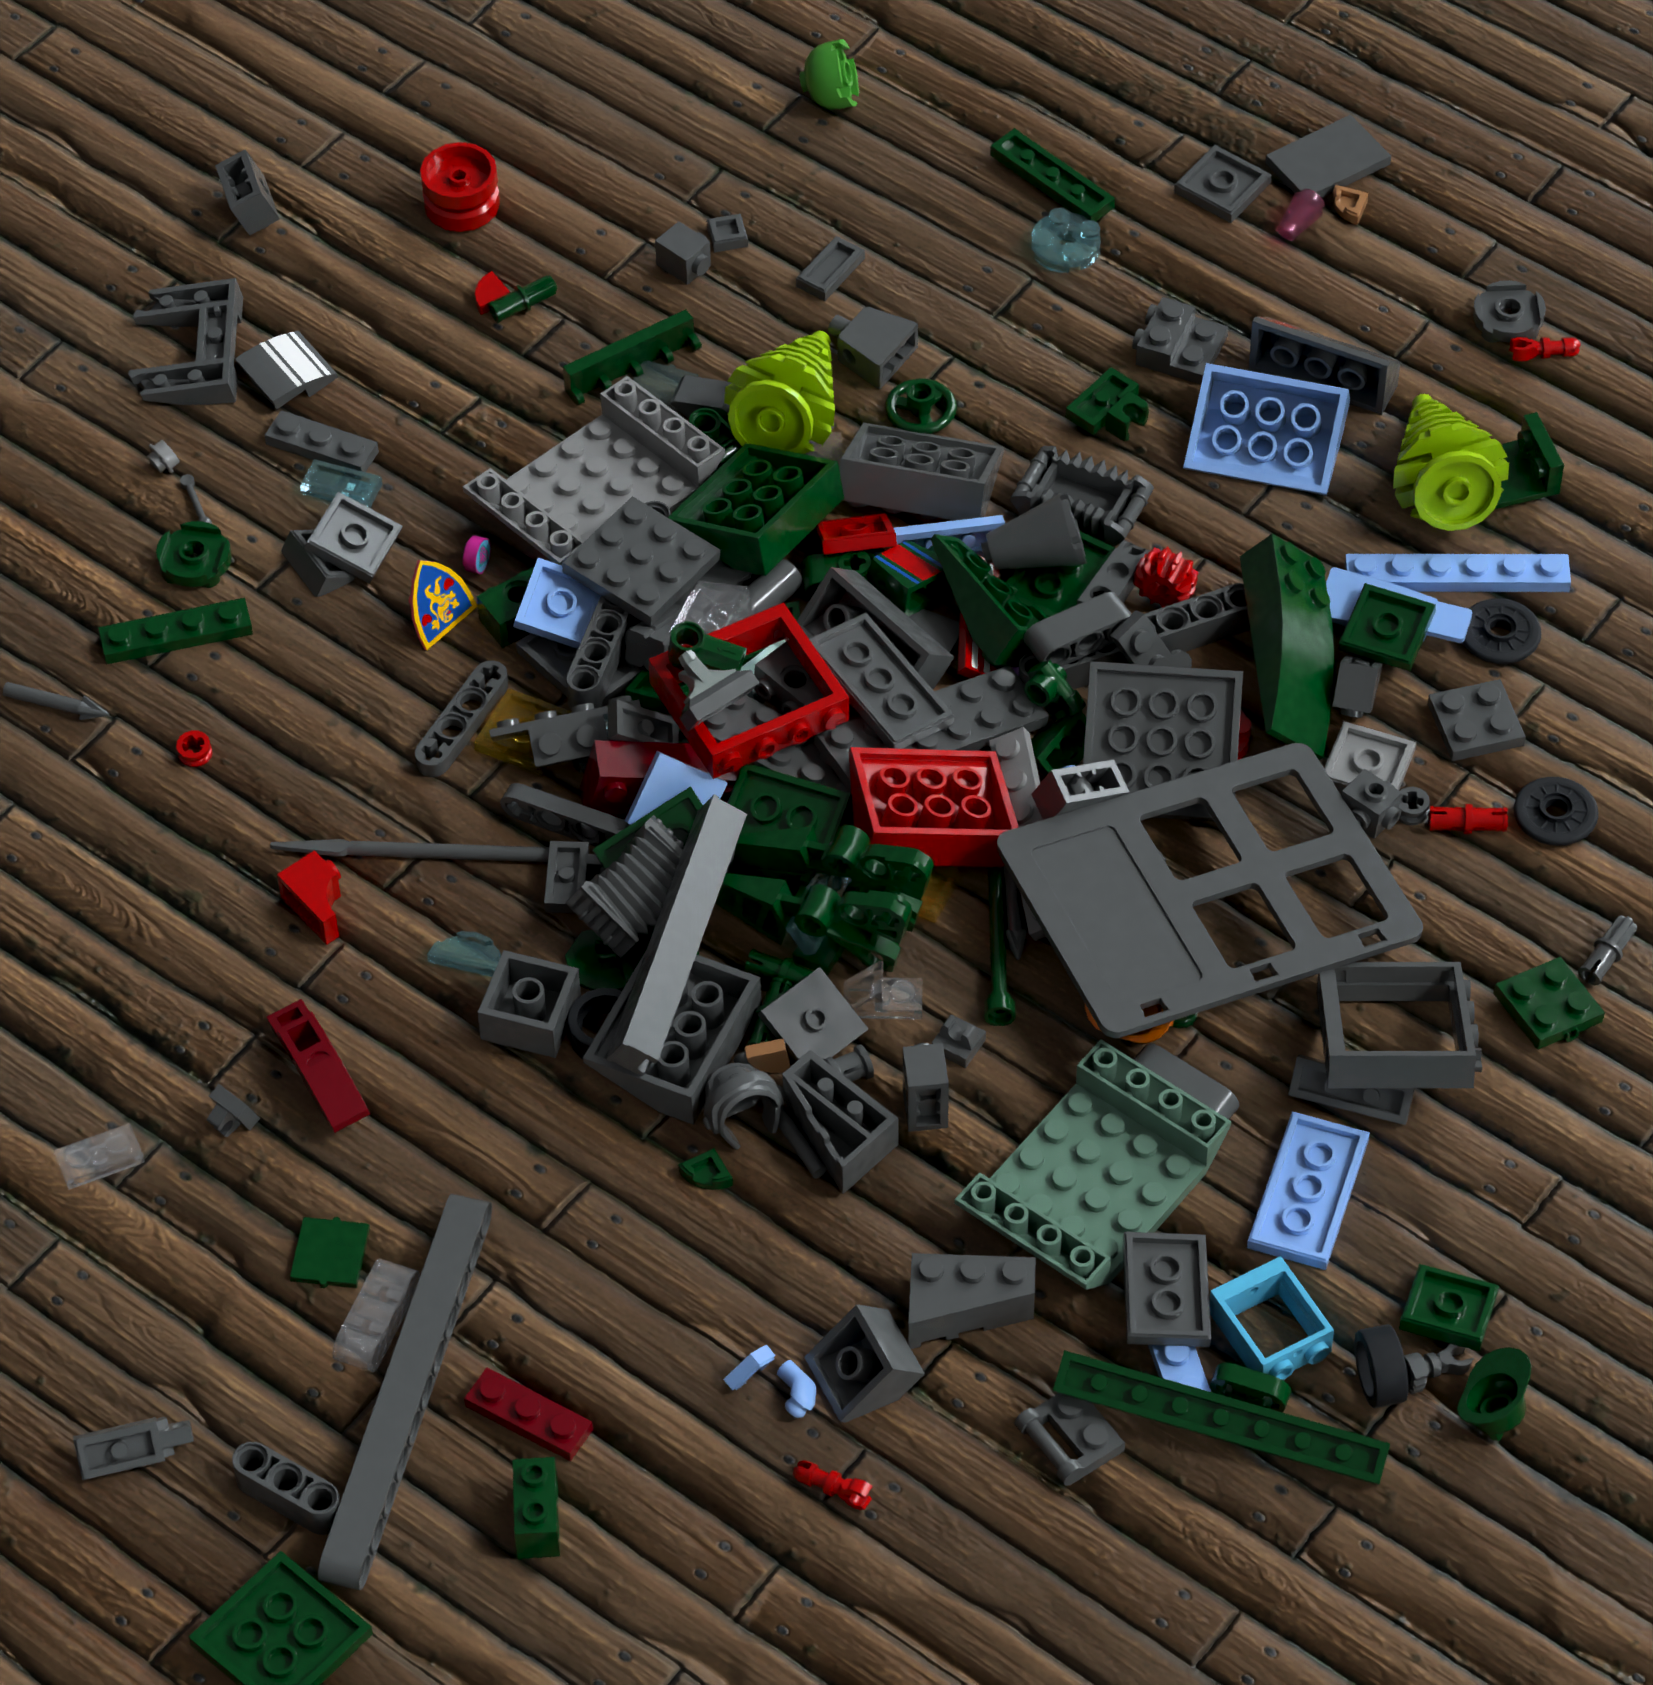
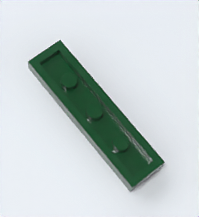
(1052, 176)
(175, 630)

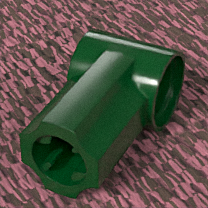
(711, 651)

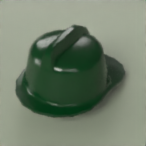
(1496, 1392)

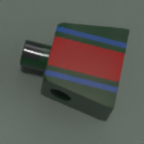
(908, 576)

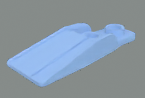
(1344, 588)

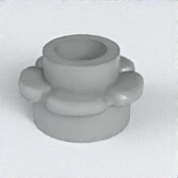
(162, 457)

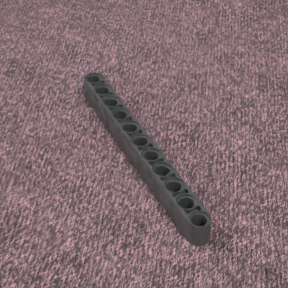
(405, 1393)

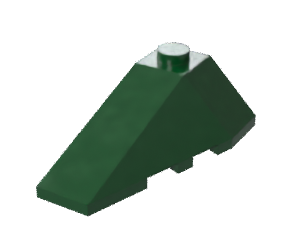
(986, 603)

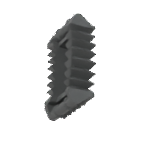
(1099, 497)
(630, 893)

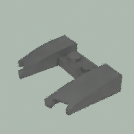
(212, 377)

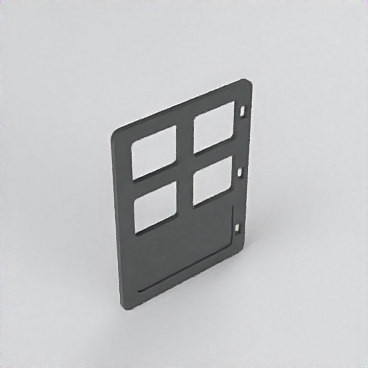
(1132, 926)

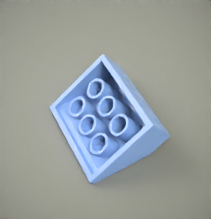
(1267, 429)

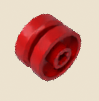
(460, 186)

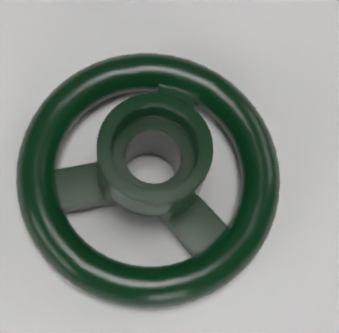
(919, 399)

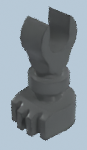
(1432, 1366)

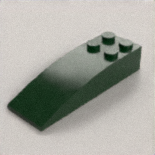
(1290, 640)

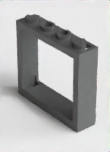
(1398, 983)

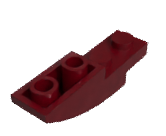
(318, 1065)

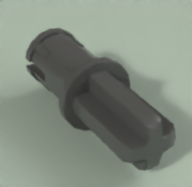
(1608, 949)

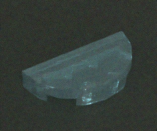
(466, 952)

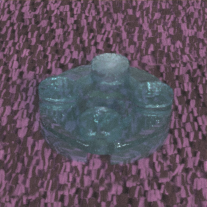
(1065, 226)

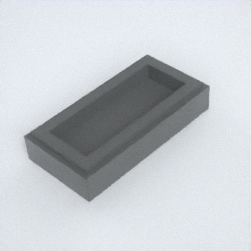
(830, 268)

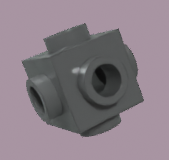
(1373, 802)

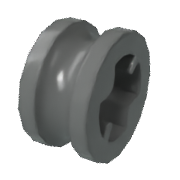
(1421, 801)

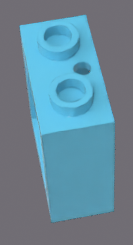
(1255, 1288)

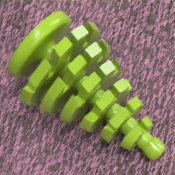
(784, 396)
(1448, 467)

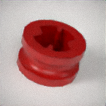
(200, 741)

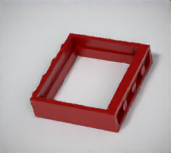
(772, 736)

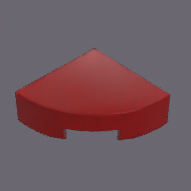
(488, 290)

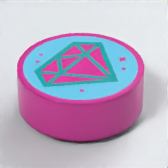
(476, 554)

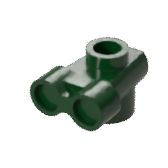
(1051, 690)

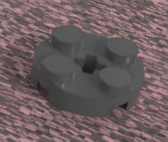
(1499, 326)

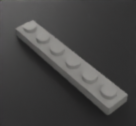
(1021, 778)

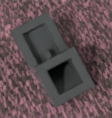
(699, 393)

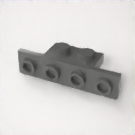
(560, 737)

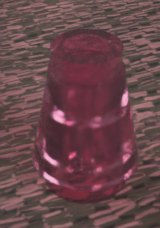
(1300, 214)

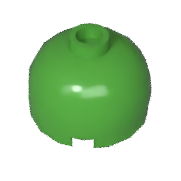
(830, 76)

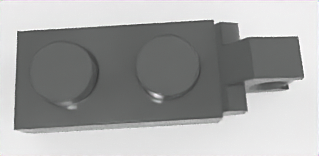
(129, 1445)

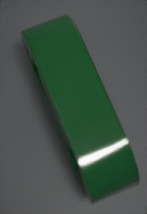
(1250, 1386)

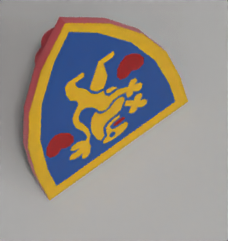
(437, 601)

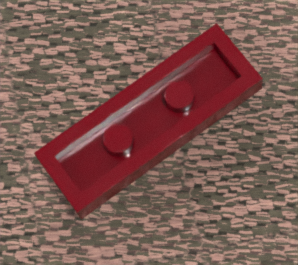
(528, 1414)

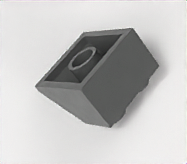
(863, 1363)

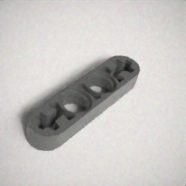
(457, 716)
(560, 815)

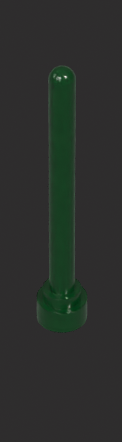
(999, 1006)

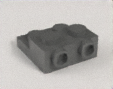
(1178, 341)

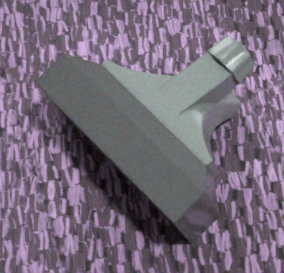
(710, 689)

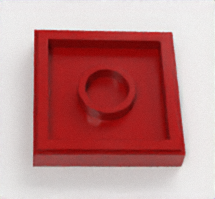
(855, 533)

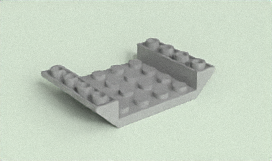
(576, 486)

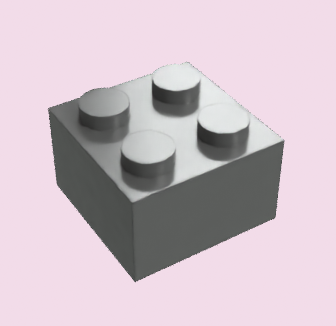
(528, 1003)

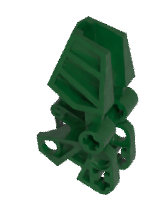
(873, 914)

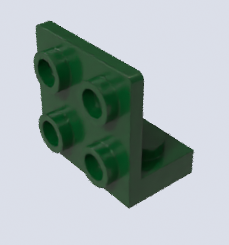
(1533, 465)

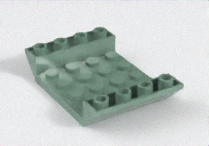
(1099, 1166)

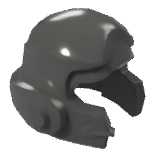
(737, 1089)

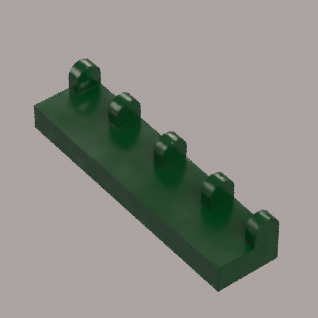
(628, 355)

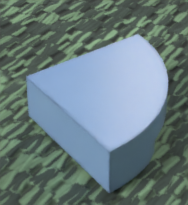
(749, 1366)

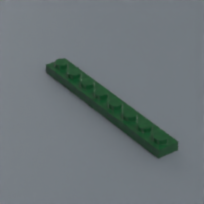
(1221, 1417)

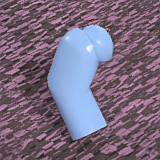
(802, 1389)

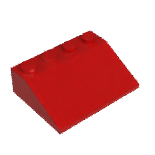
(932, 802)

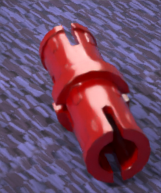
(1467, 819)

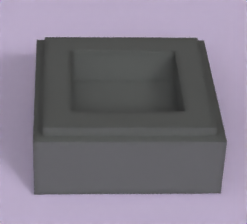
(727, 233)

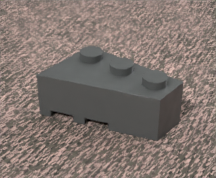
(838, 1119)
(967, 1294)

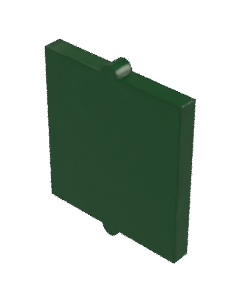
(330, 1252)

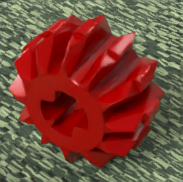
(1165, 577)

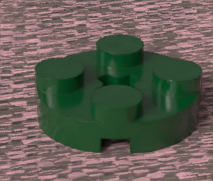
(198, 571)

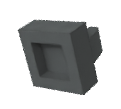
(960, 1040)
(230, 1112)

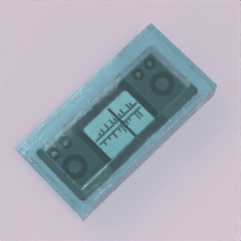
(326, 479)

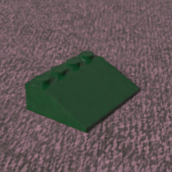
(761, 505)

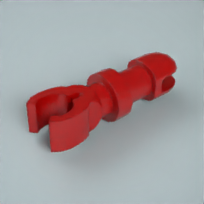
(1526, 349)
(850, 1490)

